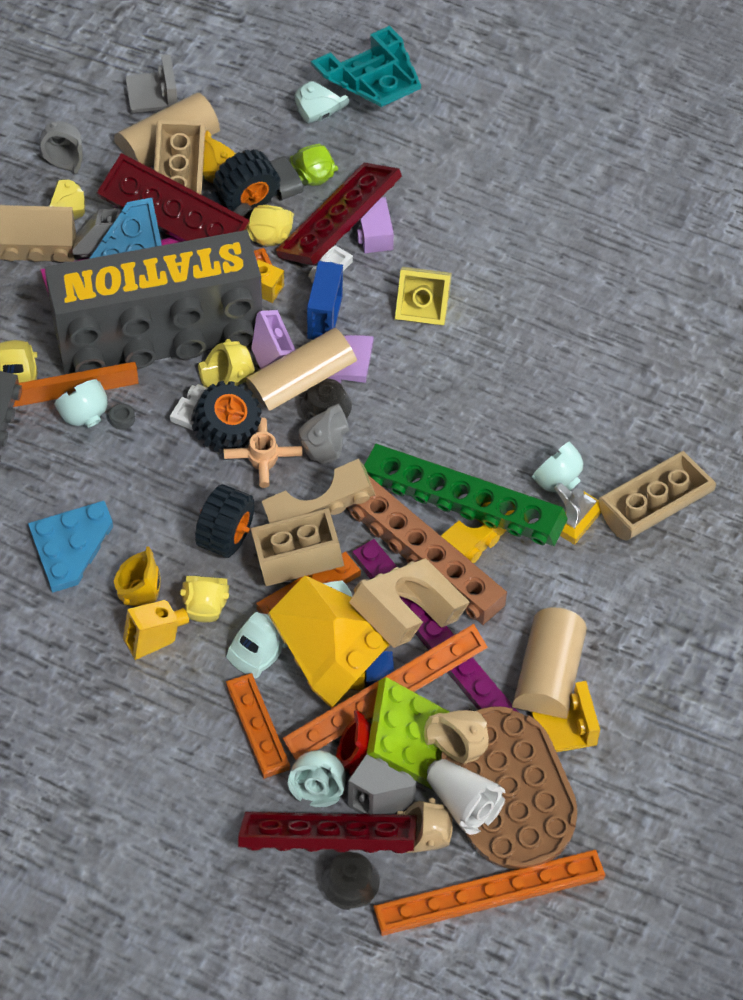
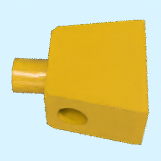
(152, 627)

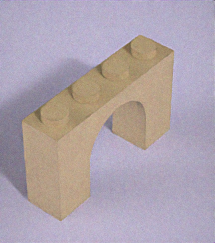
(418, 581)

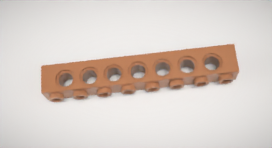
(432, 546)

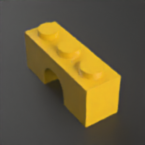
(473, 541)

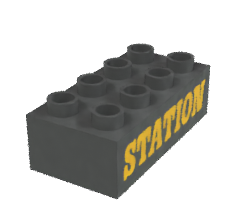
(155, 302)

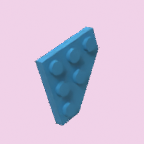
(132, 230)
(70, 542)

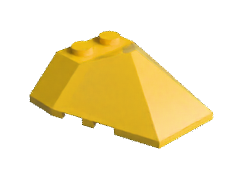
(326, 637)

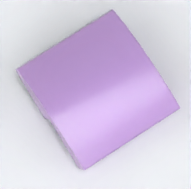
(357, 371)

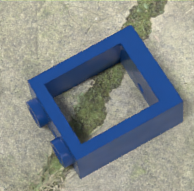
(324, 299)

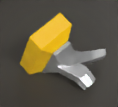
(580, 510)

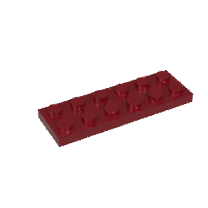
(176, 207)
(338, 213)
(328, 831)

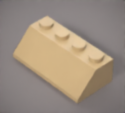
(37, 233)

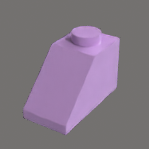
(376, 229)
(270, 338)

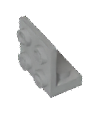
(152, 90)

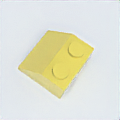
(423, 295)

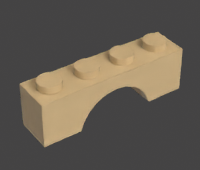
(349, 487)

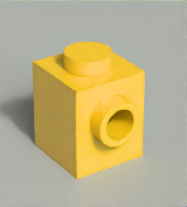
(271, 280)

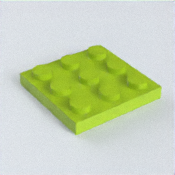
(399, 730)

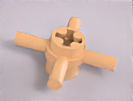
(263, 452)

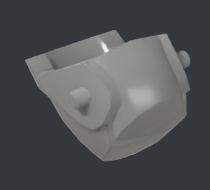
(62, 145)
(324, 434)

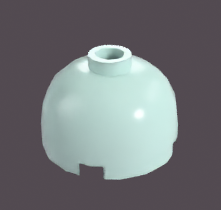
(84, 404)
(560, 468)
(317, 778)

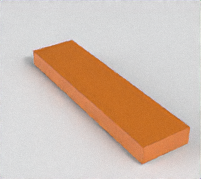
(257, 725)

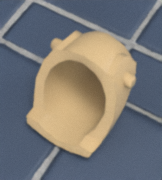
(458, 734)
(433, 825)

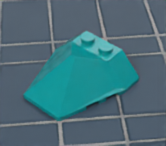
(377, 74)

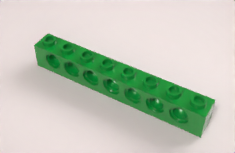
(545, 530)

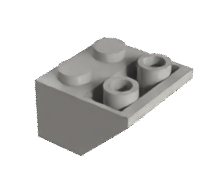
(94, 231)
(380, 789)

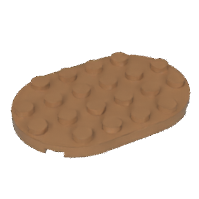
(538, 798)

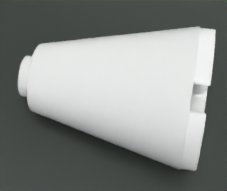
(466, 794)

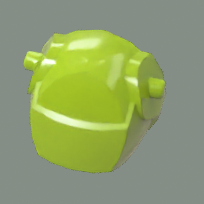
(313, 164)

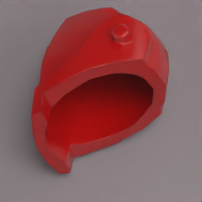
(354, 743)

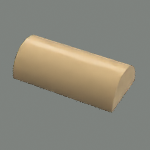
(140, 138)
(181, 152)
(301, 369)
(654, 495)
(550, 662)

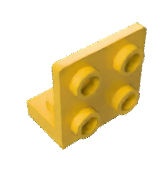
(580, 727)

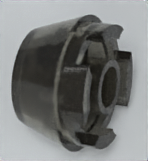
(324, 395)
(350, 881)

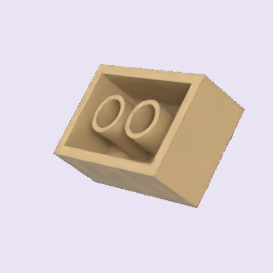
(297, 547)

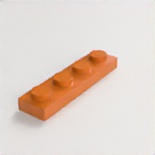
(345, 573)

